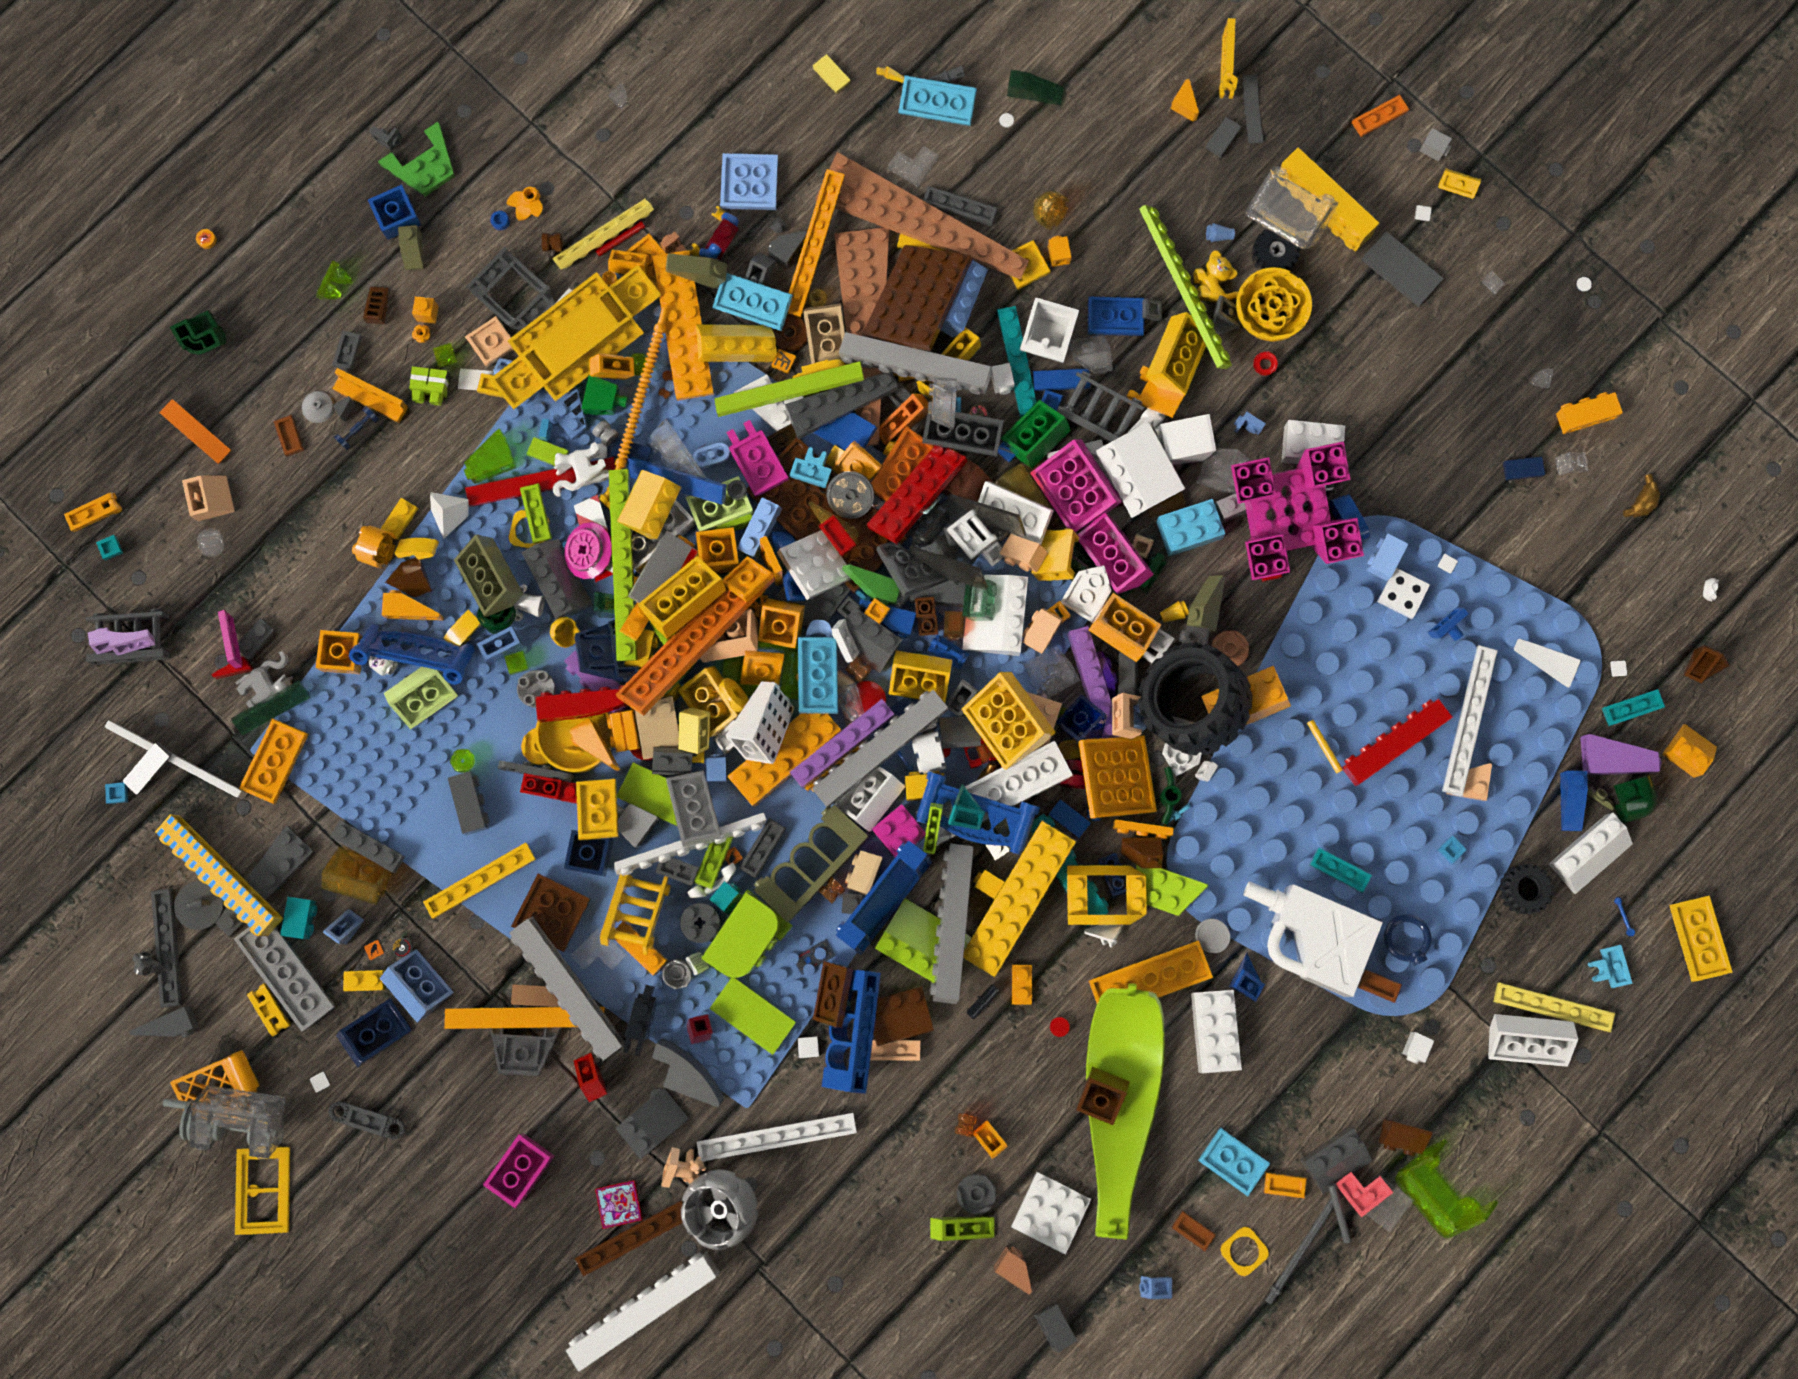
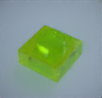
(445, 355)
(516, 663)

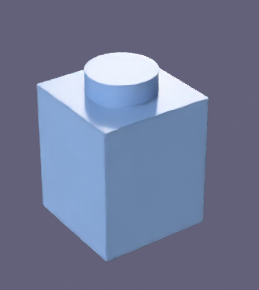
(717, 769)

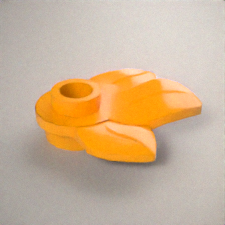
(524, 205)

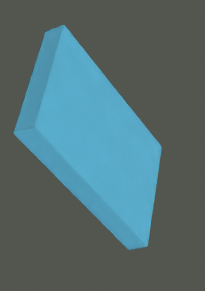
(1234, 1161)

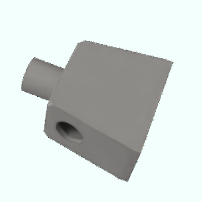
(635, 824)

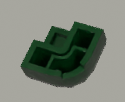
(199, 334)
(1636, 799)

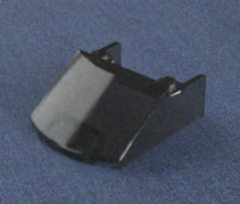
(932, 546)

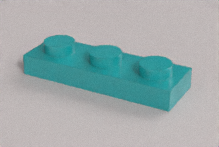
(1633, 707)
(1340, 870)

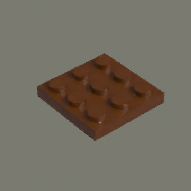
(554, 909)

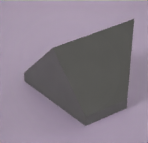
(1225, 316)
(961, 697)

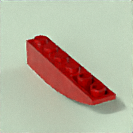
(577, 705)

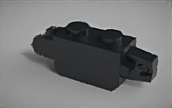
(640, 1019)

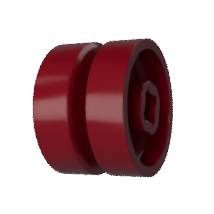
(1077, 780)

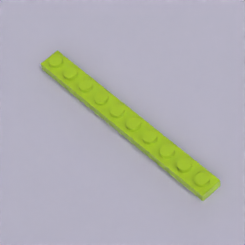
(1187, 290)
(622, 563)

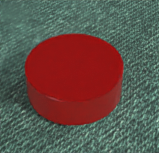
(1059, 1026)

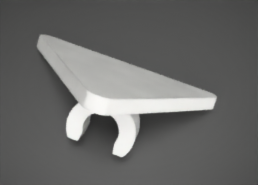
(1106, 933)

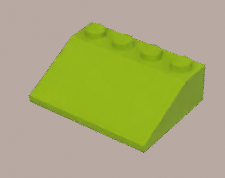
(912, 939)

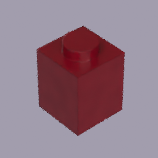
(699, 1029)

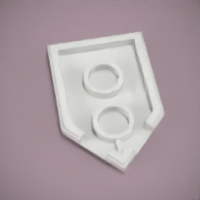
(1088, 592)
(1176, 759)

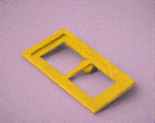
(243, 1191)

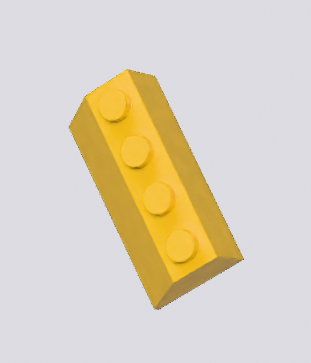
(735, 343)
(1177, 355)
(682, 597)

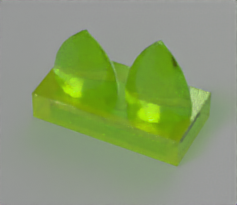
(334, 274)

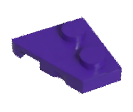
(1110, 678)

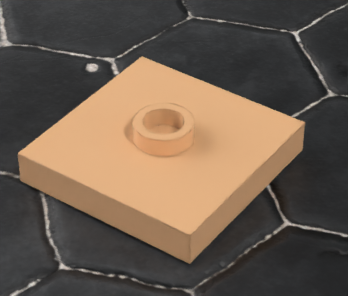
(490, 341)

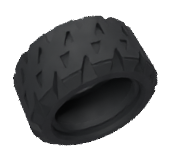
(1167, 676)

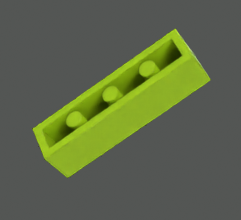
(932, 828)

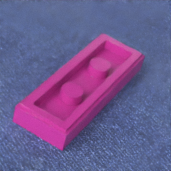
(230, 639)

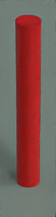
(620, 238)

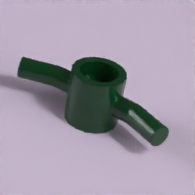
(1169, 804)

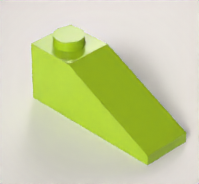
(961, 1228)

